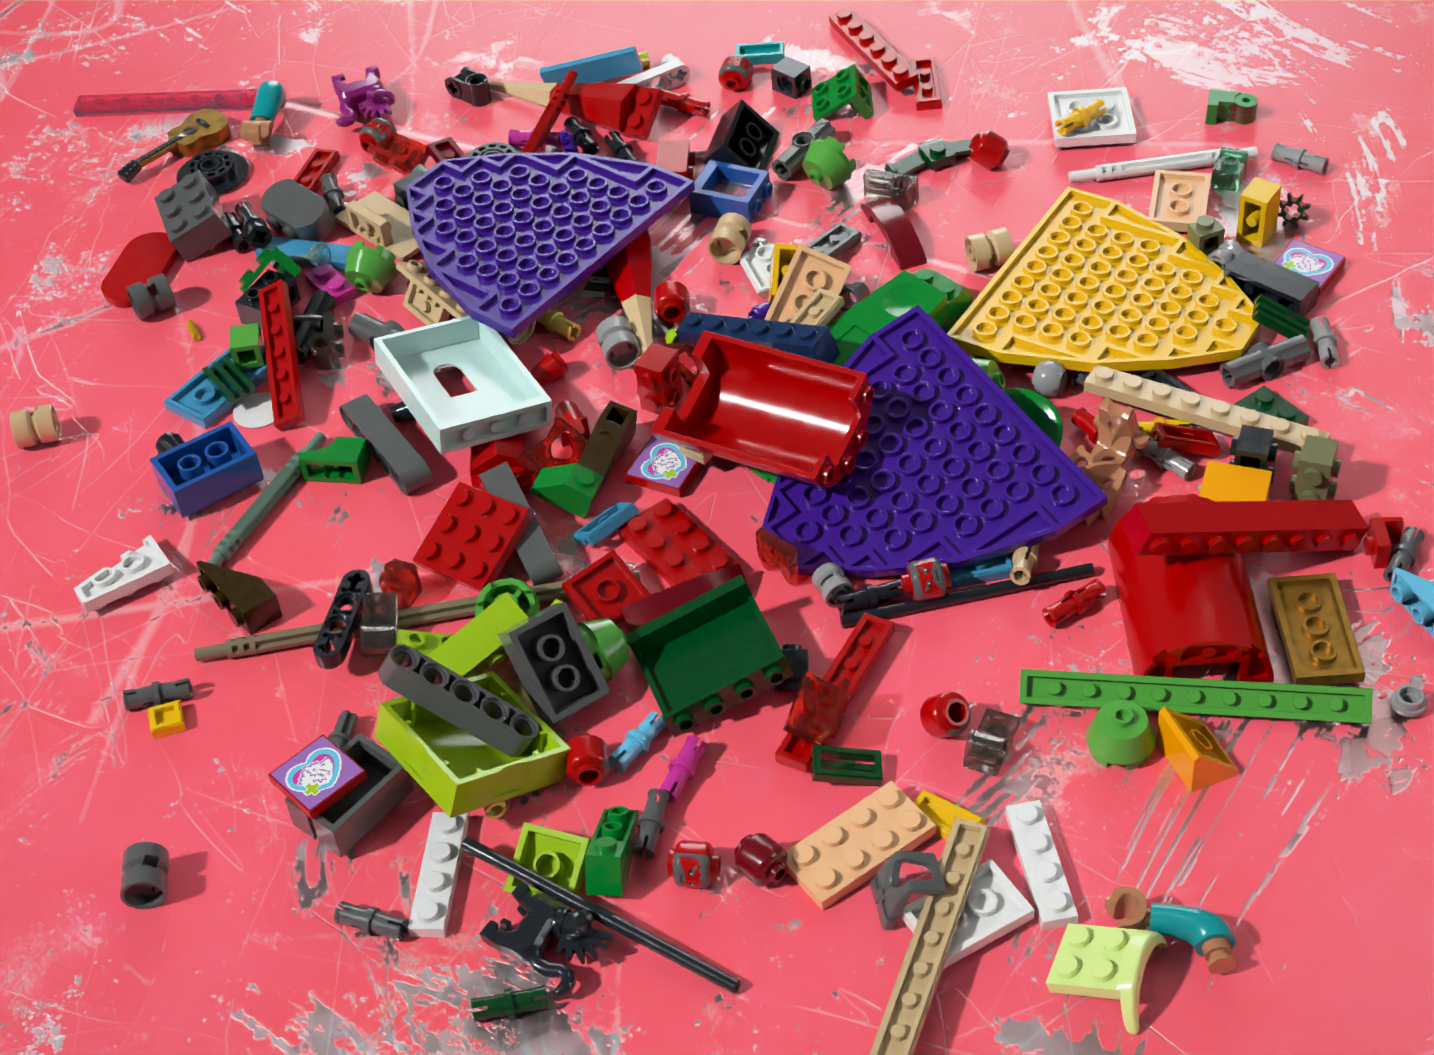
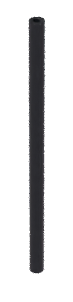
(971, 594)

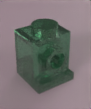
(1229, 169)

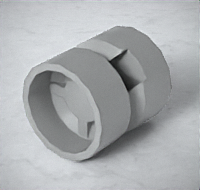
(618, 342)

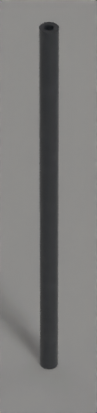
(602, 915)

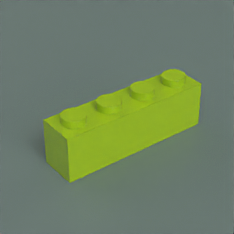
(477, 643)

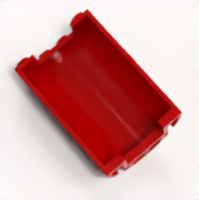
(771, 411)
(1187, 608)

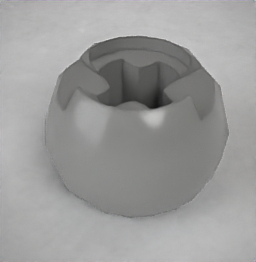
(1049, 378)

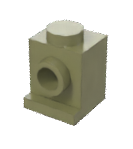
(1206, 232)

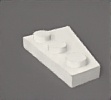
(134, 572)

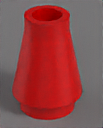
(549, 369)

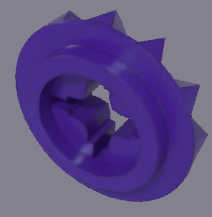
(568, 141)

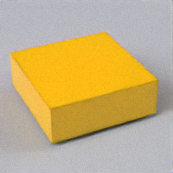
(166, 719)

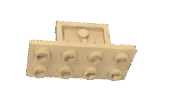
(381, 223)
(425, 296)

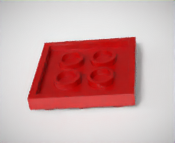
(473, 537)

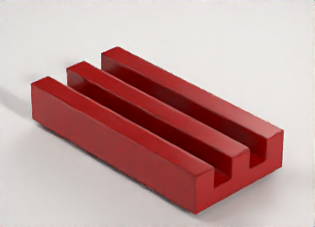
(1185, 439)

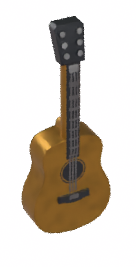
(198, 132)

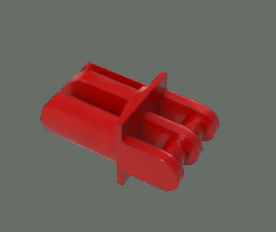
(573, 416)

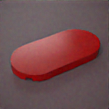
(139, 260)

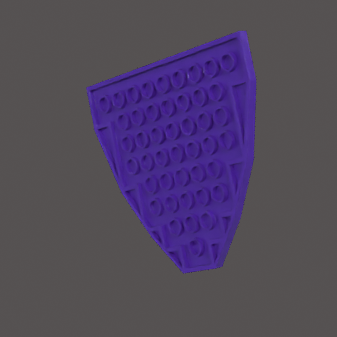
(530, 227)
(943, 469)

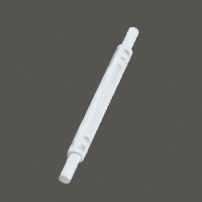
(1150, 165)

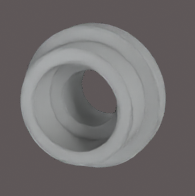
(1409, 700)

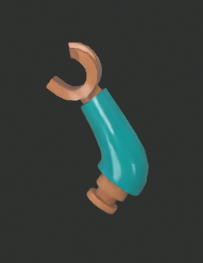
(267, 103)
(1198, 927)

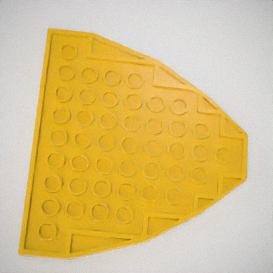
(1107, 292)

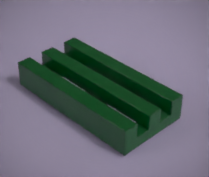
(1279, 318)
(221, 369)
(847, 770)

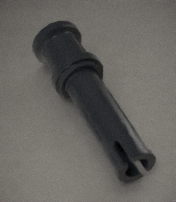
(253, 226)

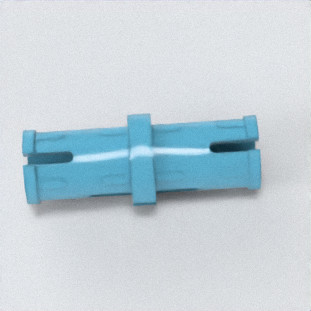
(637, 742)

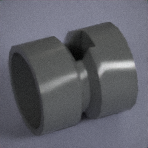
(141, 300)
(144, 875)

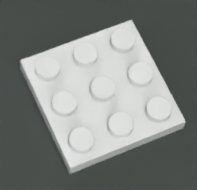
(1112, 128)

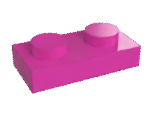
(330, 280)

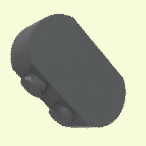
(297, 211)

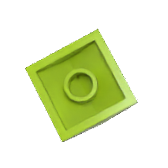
(552, 855)

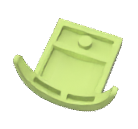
(1104, 965)

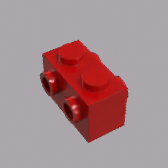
(658, 378)

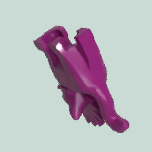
(362, 95)

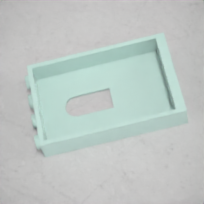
(505, 396)

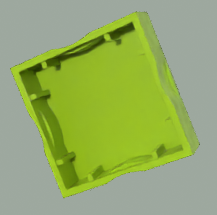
(459, 768)

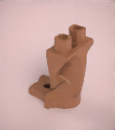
(1113, 449)

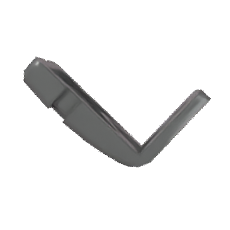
(892, 897)

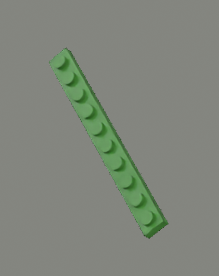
(1198, 696)

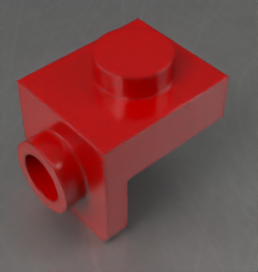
(1380, 536)

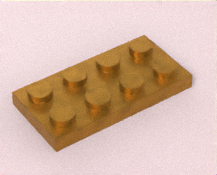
(1315, 629)

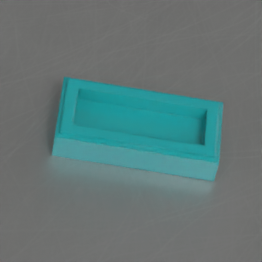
(762, 52)

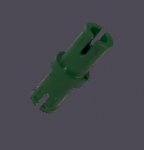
(509, 1003)

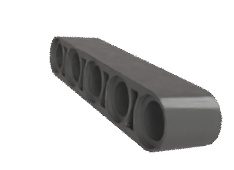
(386, 444)
(533, 545)
(458, 700)

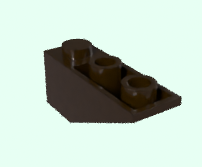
(609, 439)
(243, 595)

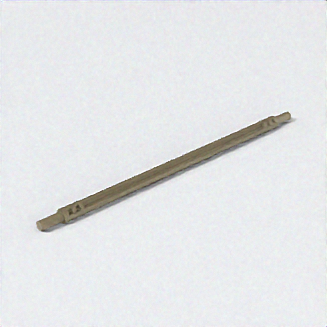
(405, 617)

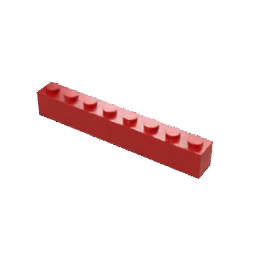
(1244, 527)

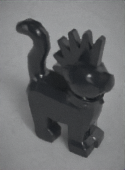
(537, 931)

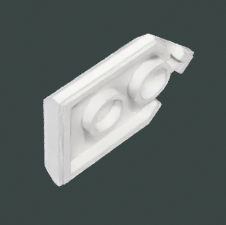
(757, 265)

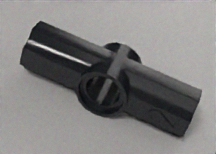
(311, 322)

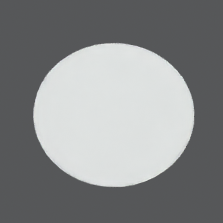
(254, 411)

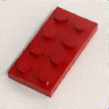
(673, 543)

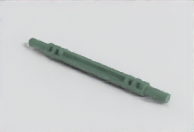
(262, 505)

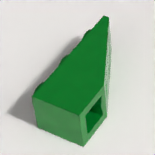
(611, 852)

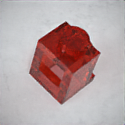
(401, 577)

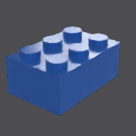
(207, 469)

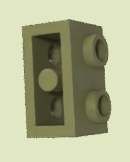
(1315, 469)

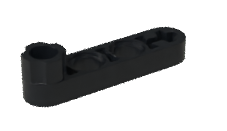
(348, 593)

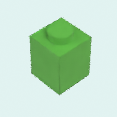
(247, 346)

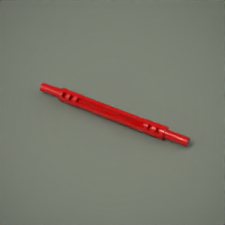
(550, 114)

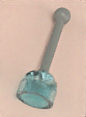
(317, 255)

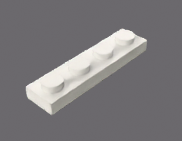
(1041, 865)
(438, 876)

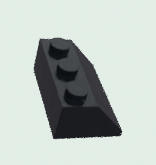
(742, 138)

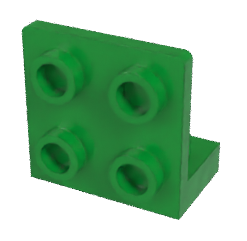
(842, 89)
(283, 265)

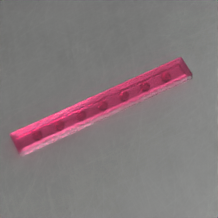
(164, 102)

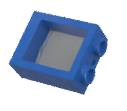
(730, 189)

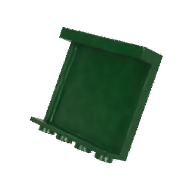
(708, 656)

